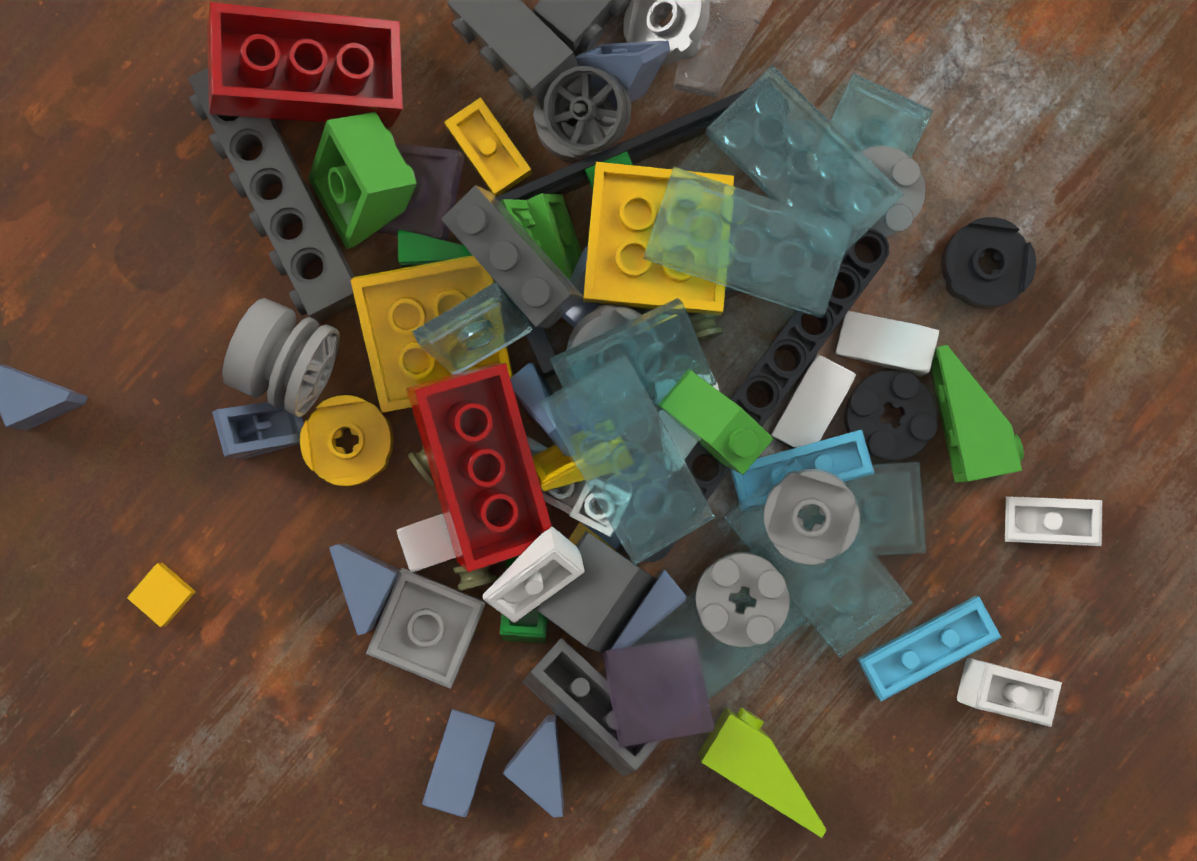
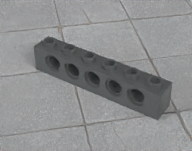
(316, 297)

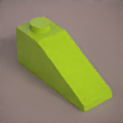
(750, 760)

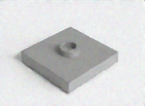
(426, 627)

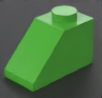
(716, 422)

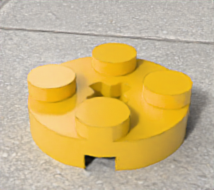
(327, 424)

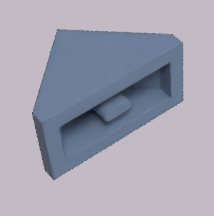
(630, 62)
(32, 400)
(256, 429)
(365, 584)
(538, 767)

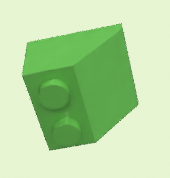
(360, 176)

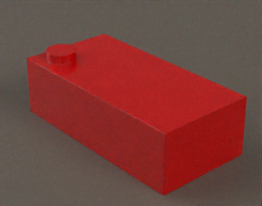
(302, 64)
(480, 464)

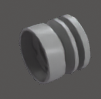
(280, 356)

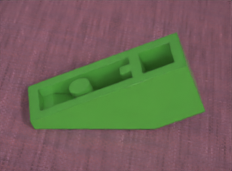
(974, 428)

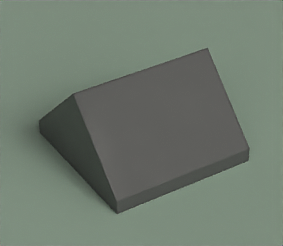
(601, 598)

